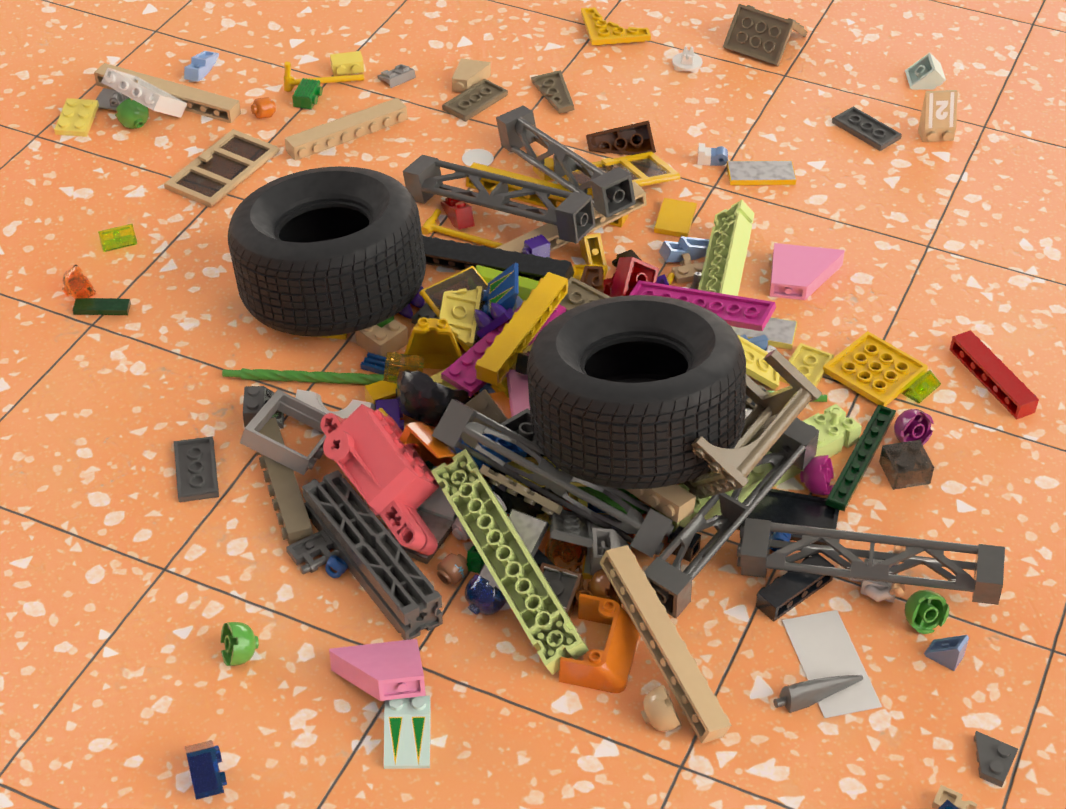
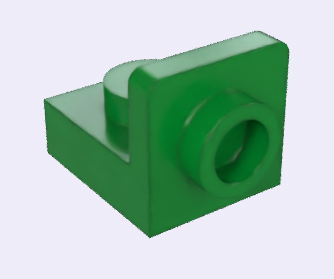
(474, 560)

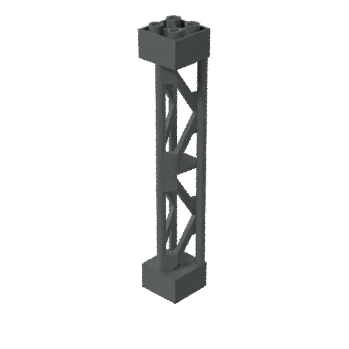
(610, 190)
(572, 217)
(458, 425)
(985, 585)
(672, 586)

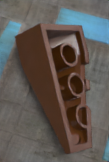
(624, 140)

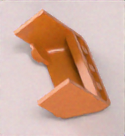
(608, 668)

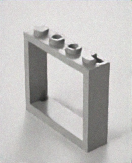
(274, 450)

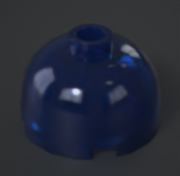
(483, 597)

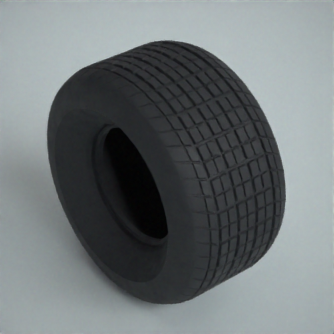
(327, 251)
(632, 386)

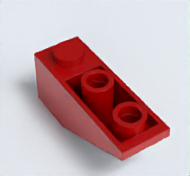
(458, 213)

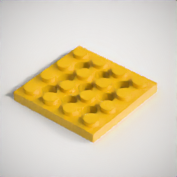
(860, 349)

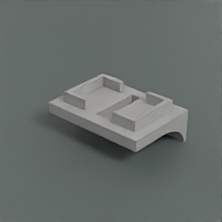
(398, 75)

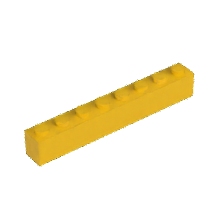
(521, 329)

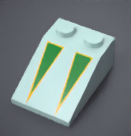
(407, 733)

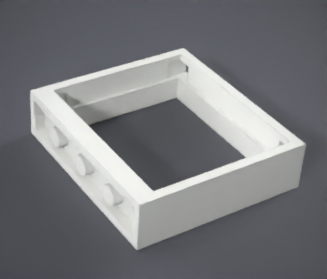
(144, 92)

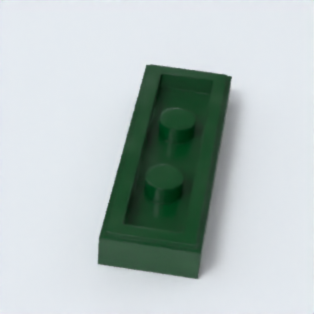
(101, 306)

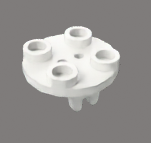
(687, 61)

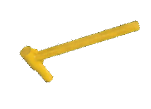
(289, 81)
(430, 226)

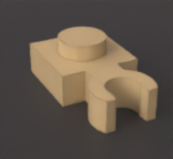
(954, 797)

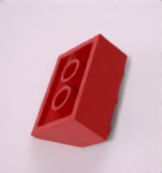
(629, 272)

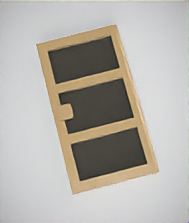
(221, 168)

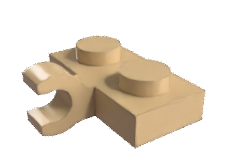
(686, 272)

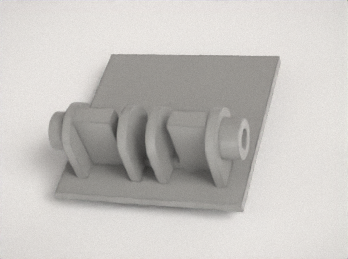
(110, 99)

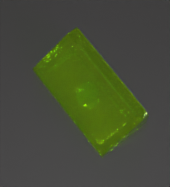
(117, 237)
(922, 387)

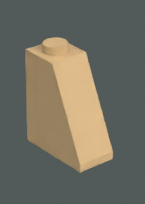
(469, 73)

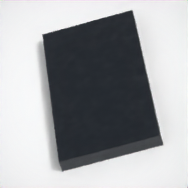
(795, 509)

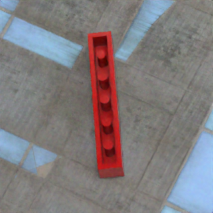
(994, 374)

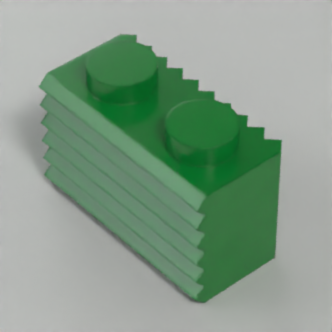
(307, 93)

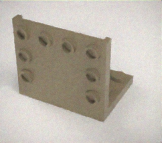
(760, 34)

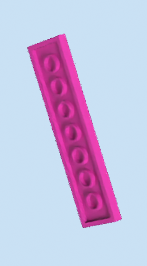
(735, 310)
(463, 373)

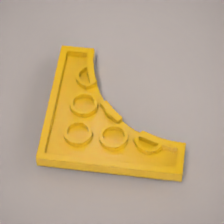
(605, 32)

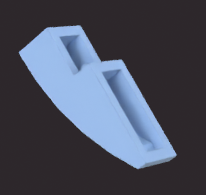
(200, 65)
(672, 251)

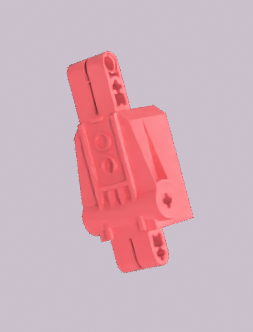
(384, 472)

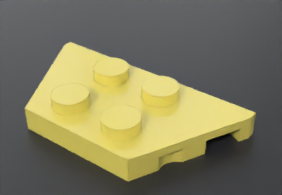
(458, 310)

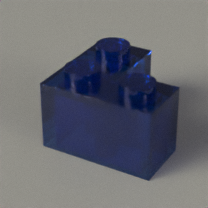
(204, 769)

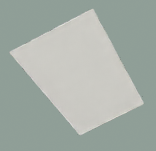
(826, 652)

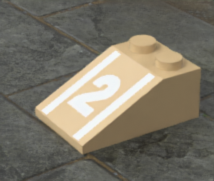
(938, 116)

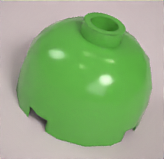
(132, 114)
(926, 611)
(238, 642)

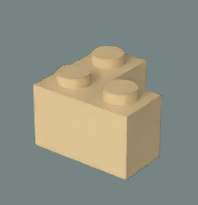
(383, 340)

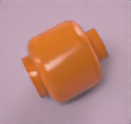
(263, 107)

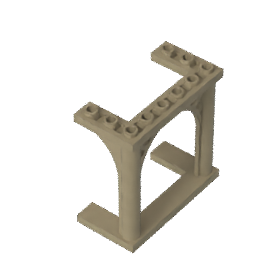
(732, 466)

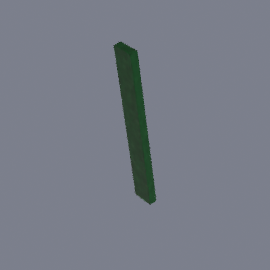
(860, 458)

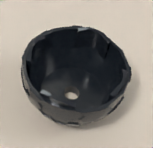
(425, 399)

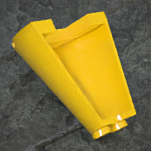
(435, 342)

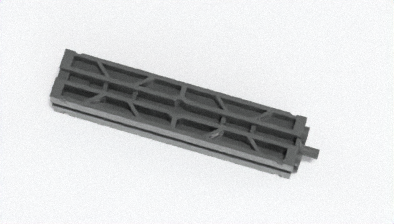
(373, 556)

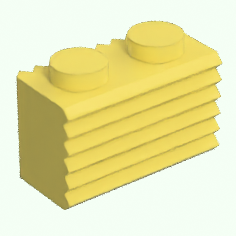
(347, 63)

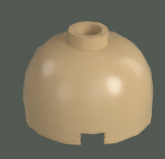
(660, 710)

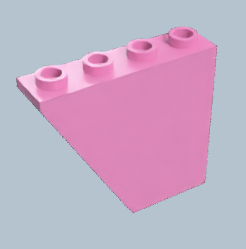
(801, 269)
(382, 669)

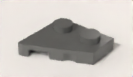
(993, 758)

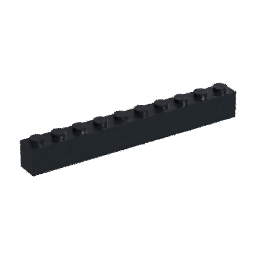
(464, 255)

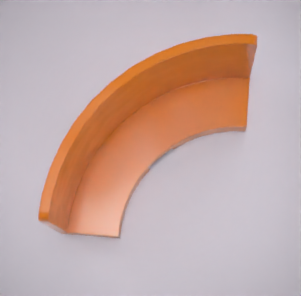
(427, 446)

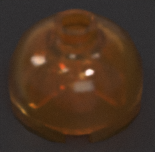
(77, 283)
(565, 554)

